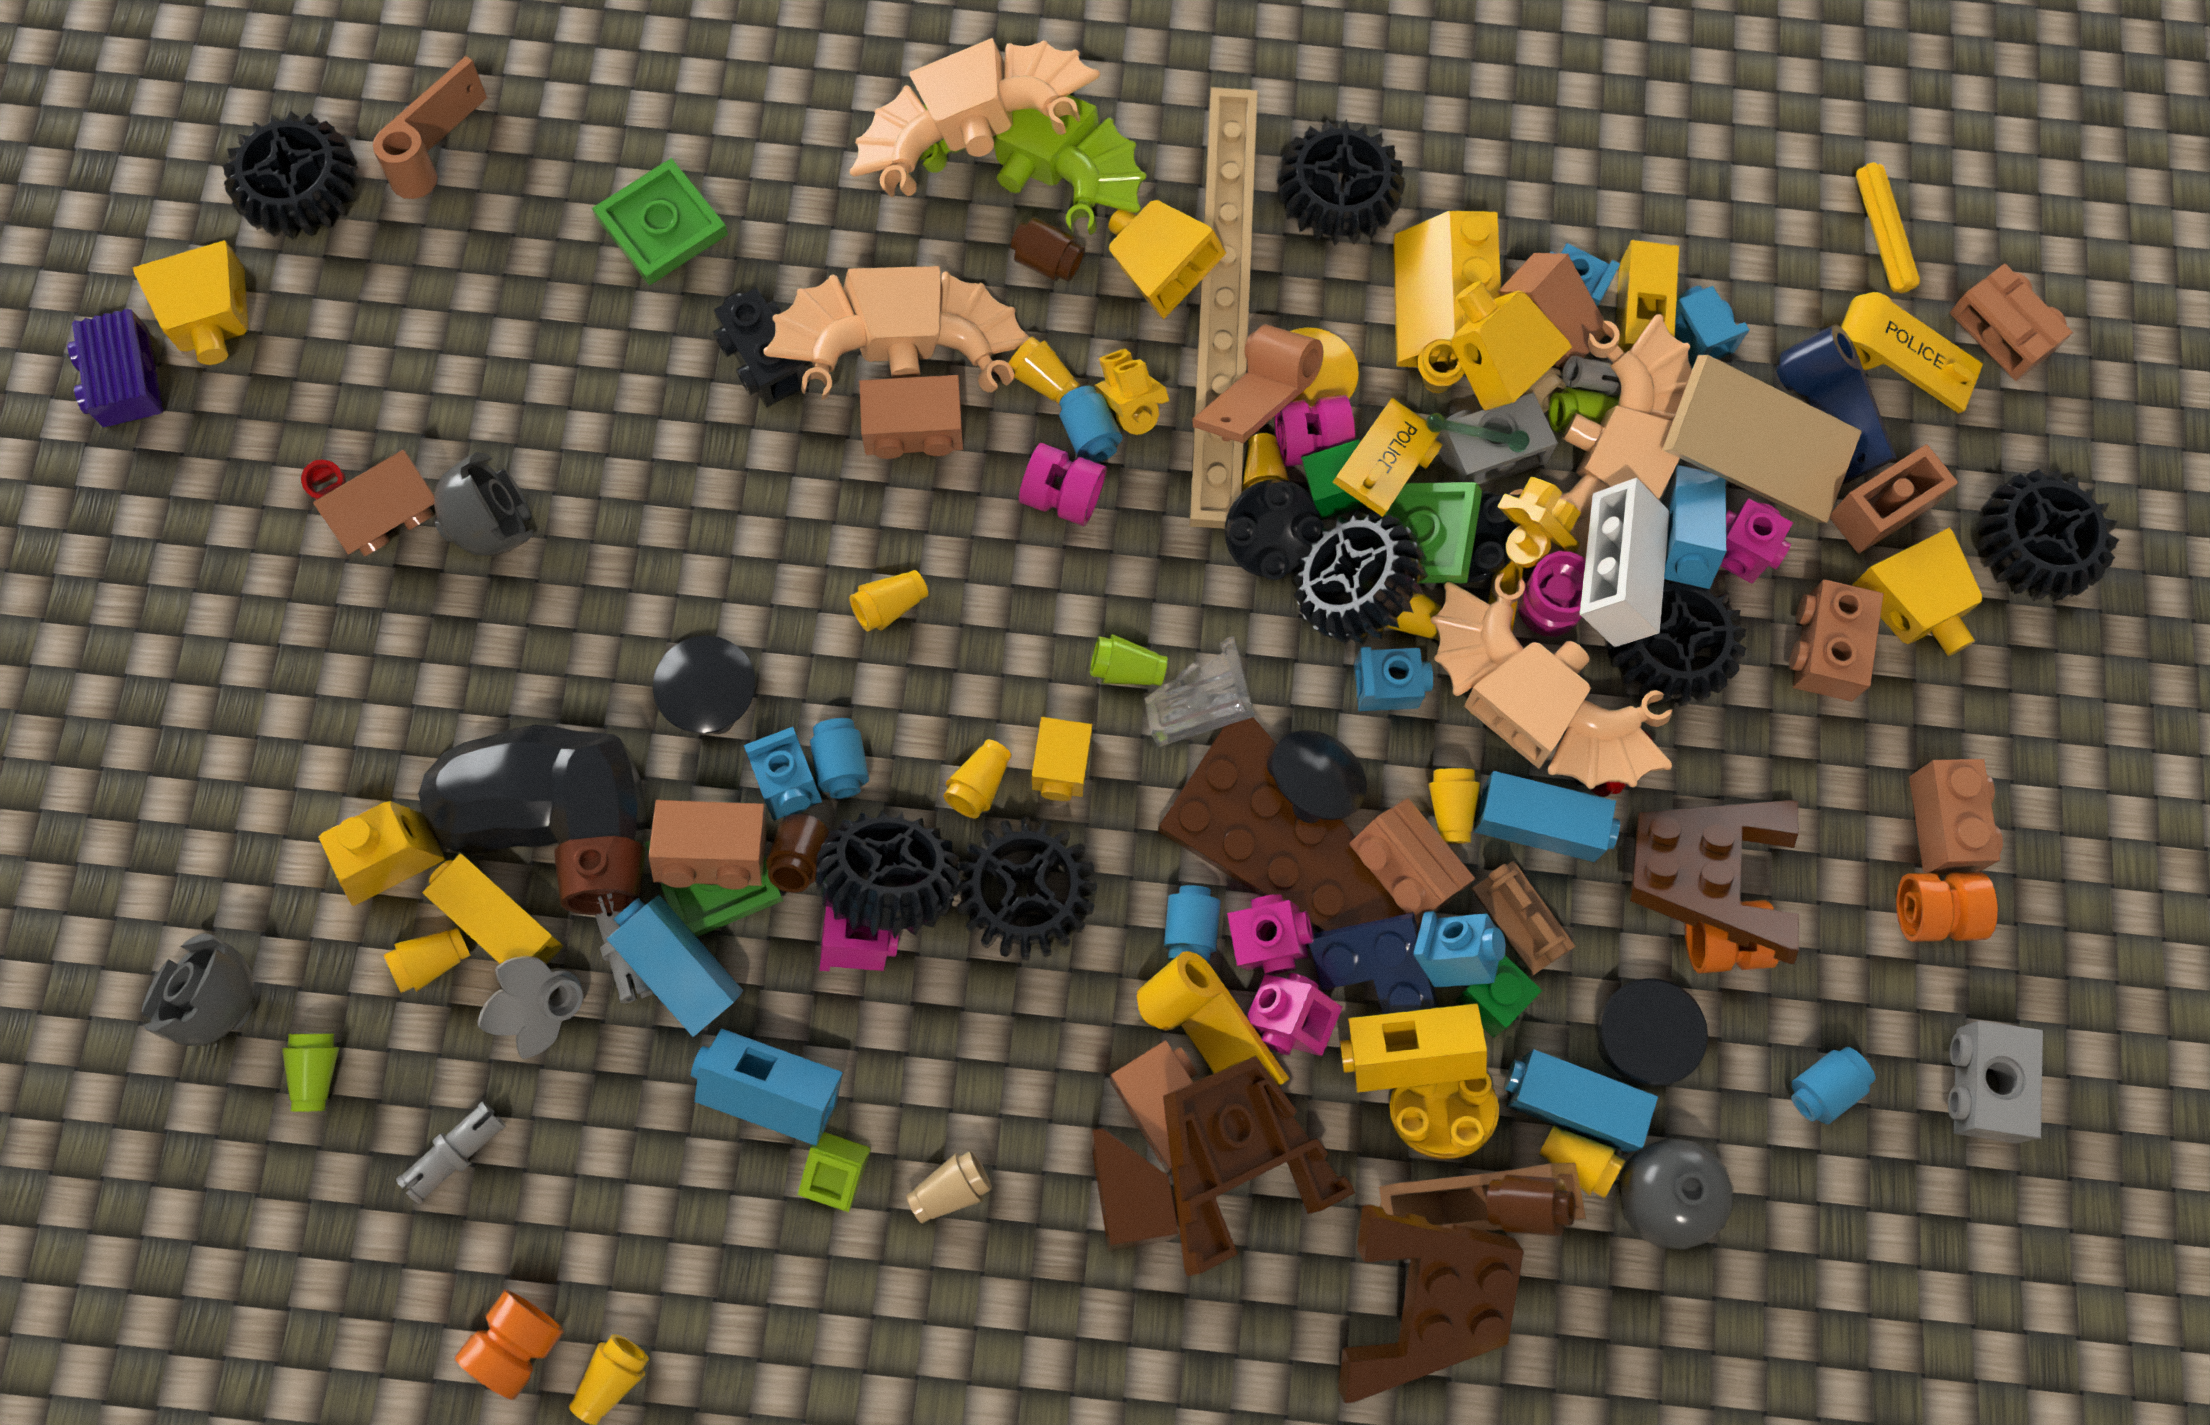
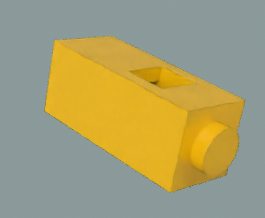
(1646, 289)
(488, 913)
(1415, 1048)

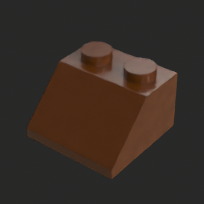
(1133, 1195)

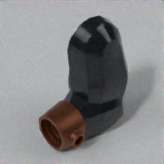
(545, 791)

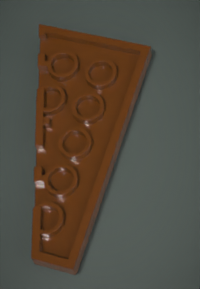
(1249, 831)

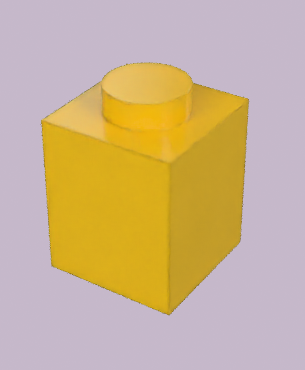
(1061, 758)

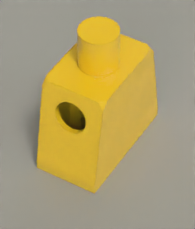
(1163, 252)
(198, 299)
(1504, 344)
(1926, 592)
(378, 851)

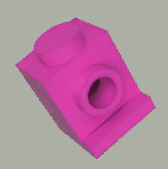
(854, 948)

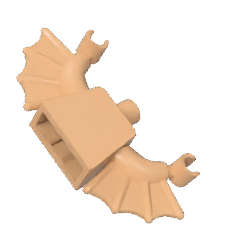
(968, 104)
(896, 319)
(1634, 432)
(1538, 695)

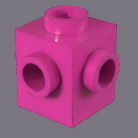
(1755, 540)
(1252, 933)
(1284, 1008)

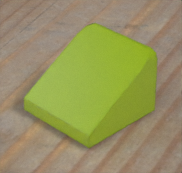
(834, 1171)

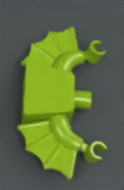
(1087, 156)

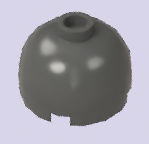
(481, 508)
(201, 994)
(1676, 1194)

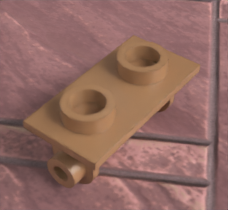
(1523, 917)

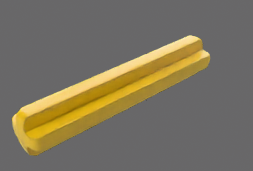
(1887, 228)

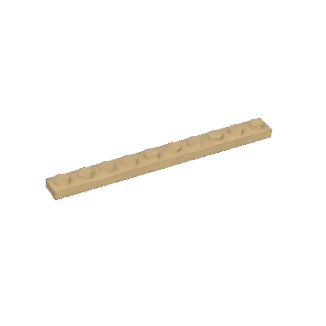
(1224, 297)

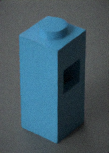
(1695, 526)
(1547, 817)
(673, 963)
(766, 1086)
(1580, 1101)

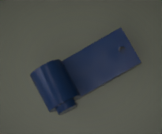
(1834, 381)

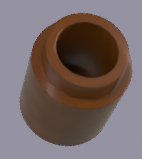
(1047, 250)
(795, 852)
(1530, 1205)

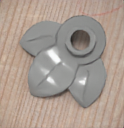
(524, 1007)

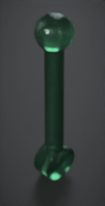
(1516, 441)

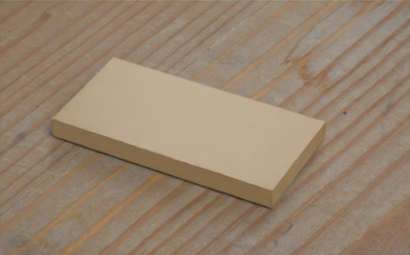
(1761, 439)

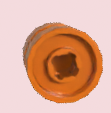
(1958, 907)
(1713, 952)
(503, 1353)

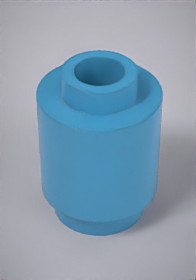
(1089, 424)
(839, 758)
(1192, 922)
(1832, 1085)

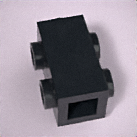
(746, 331)

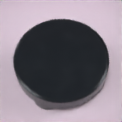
(1652, 1032)

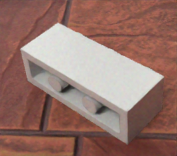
(1625, 563)

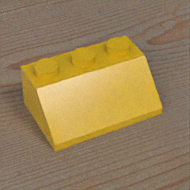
(1432, 268)

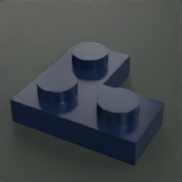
(1379, 953)

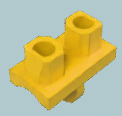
(1131, 391)
(1539, 521)

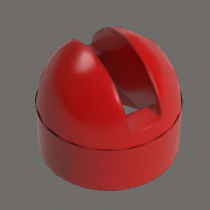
(318, 473)

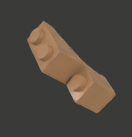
(1464, 1198)

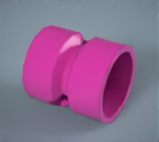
(1331, 426)
(1079, 488)
(1553, 594)

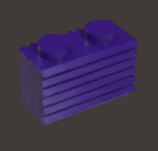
(115, 368)

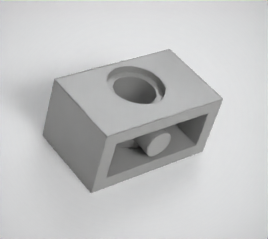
(1483, 462)
(2016, 1060)

